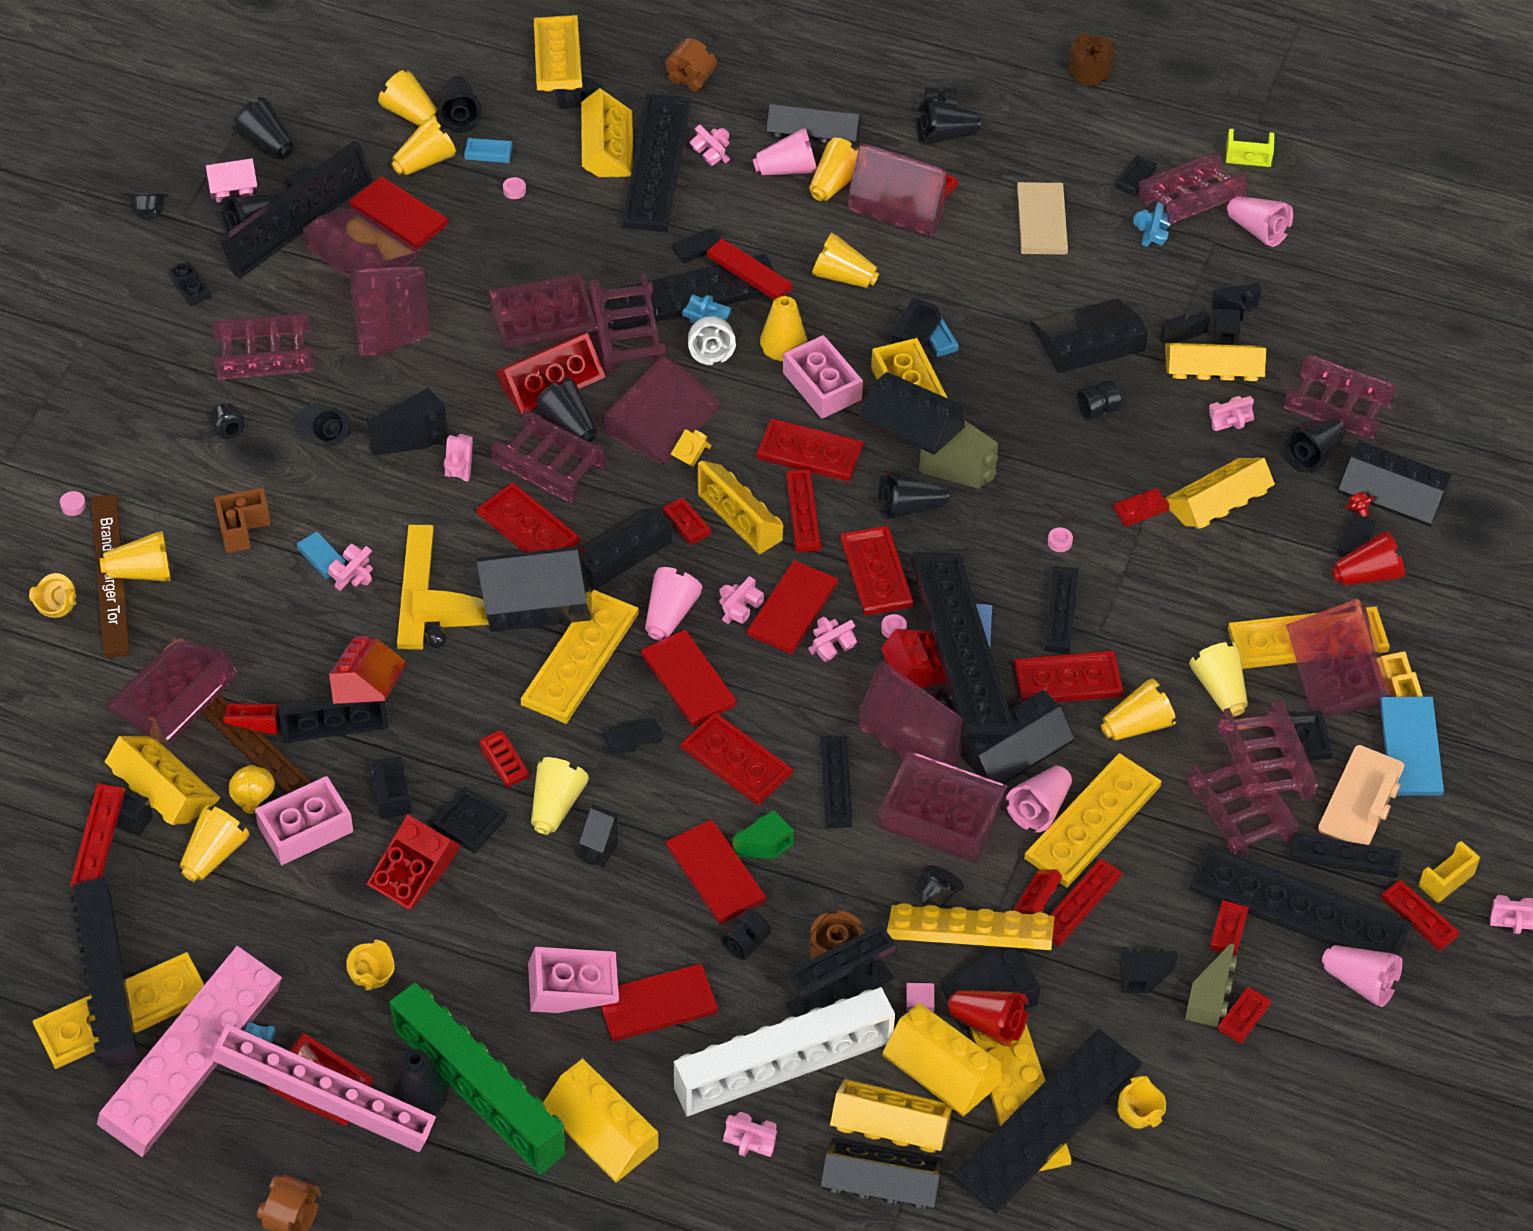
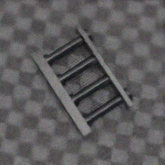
(841, 972)

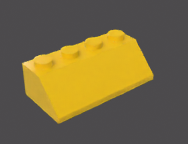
(606, 136)
(1215, 359)
(908, 362)
(1220, 491)
(738, 507)
(160, 777)
(942, 1059)
(891, 1115)
(601, 1121)

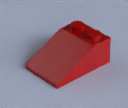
(317, 1053)

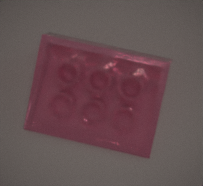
(898, 190)
(356, 242)
(389, 308)
(541, 310)
(659, 410)
(1339, 660)
(174, 689)
(909, 718)
(941, 806)

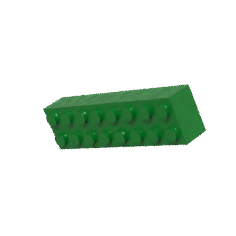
(479, 1078)

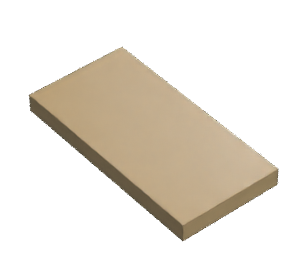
(1042, 218)

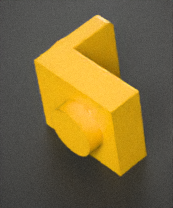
(690, 447)

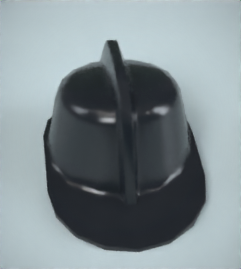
(147, 204)
(323, 424)
(937, 885)

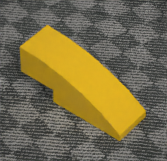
(448, 608)
(1401, 679)

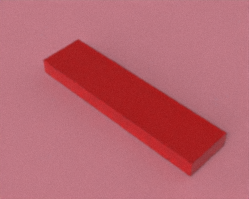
(749, 269)
(803, 510)
(98, 833)
(1083, 899)

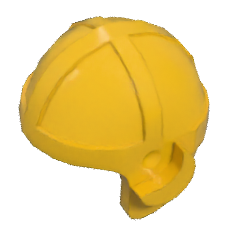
(54, 595)
(250, 787)
(370, 965)
(1141, 1103)

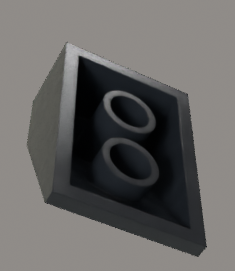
(409, 425)
(996, 972)

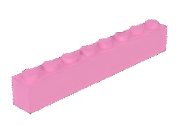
(323, 1088)

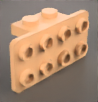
(1362, 796)

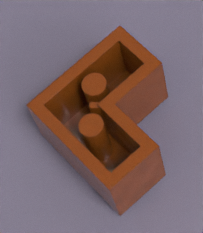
(239, 513)

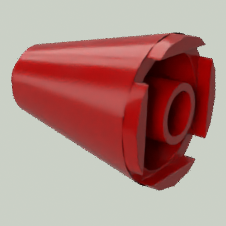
(1370, 563)
(992, 1013)

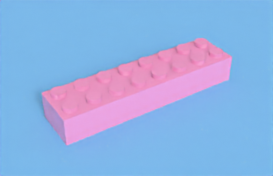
(184, 1053)

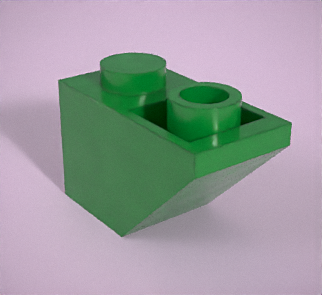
(765, 838)

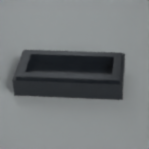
(1137, 171)
(696, 245)
(1356, 534)

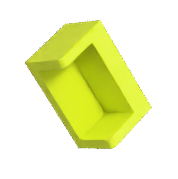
(1248, 152)

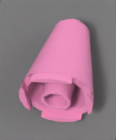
(787, 156)
(1262, 218)
(670, 601)
(1039, 798)
(1364, 971)

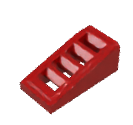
(256, 717)
(493, 746)

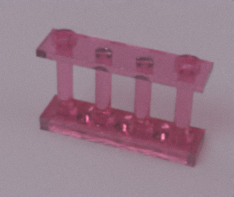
(1188, 175)
(607, 336)
(262, 363)
(1346, 380)
(547, 476)
(1285, 739)
(1271, 805)

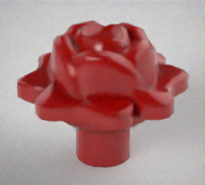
(1360, 502)

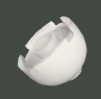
(711, 340)

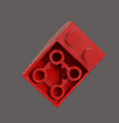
(914, 656)
(412, 862)

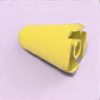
(1222, 676)
(555, 793)

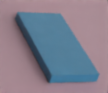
(1413, 739)

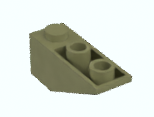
(1209, 988)

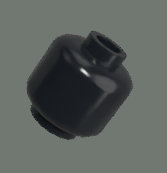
(226, 421)

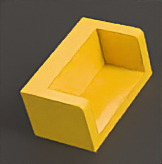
(1449, 874)

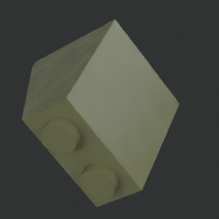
(965, 459)

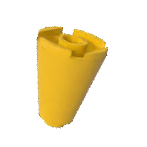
(407, 99)
(423, 149)
(834, 169)
(844, 264)
(782, 329)
(138, 560)
(1139, 713)
(211, 843)

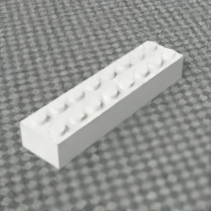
(783, 1051)

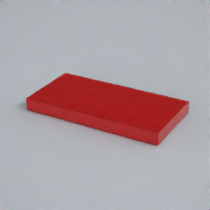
(399, 212)
(810, 449)
(526, 521)
(876, 570)
(792, 607)
(1069, 676)
(688, 677)
(736, 758)
(715, 871)
(659, 1003)

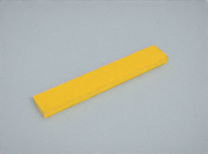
(415, 577)

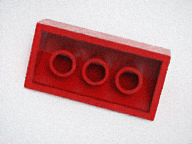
(531, 375)
(365, 672)

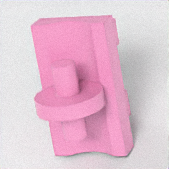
(714, 143)
(1231, 414)
(458, 456)
(358, 560)
(736, 598)
(824, 644)
(1512, 913)
(750, 1136)

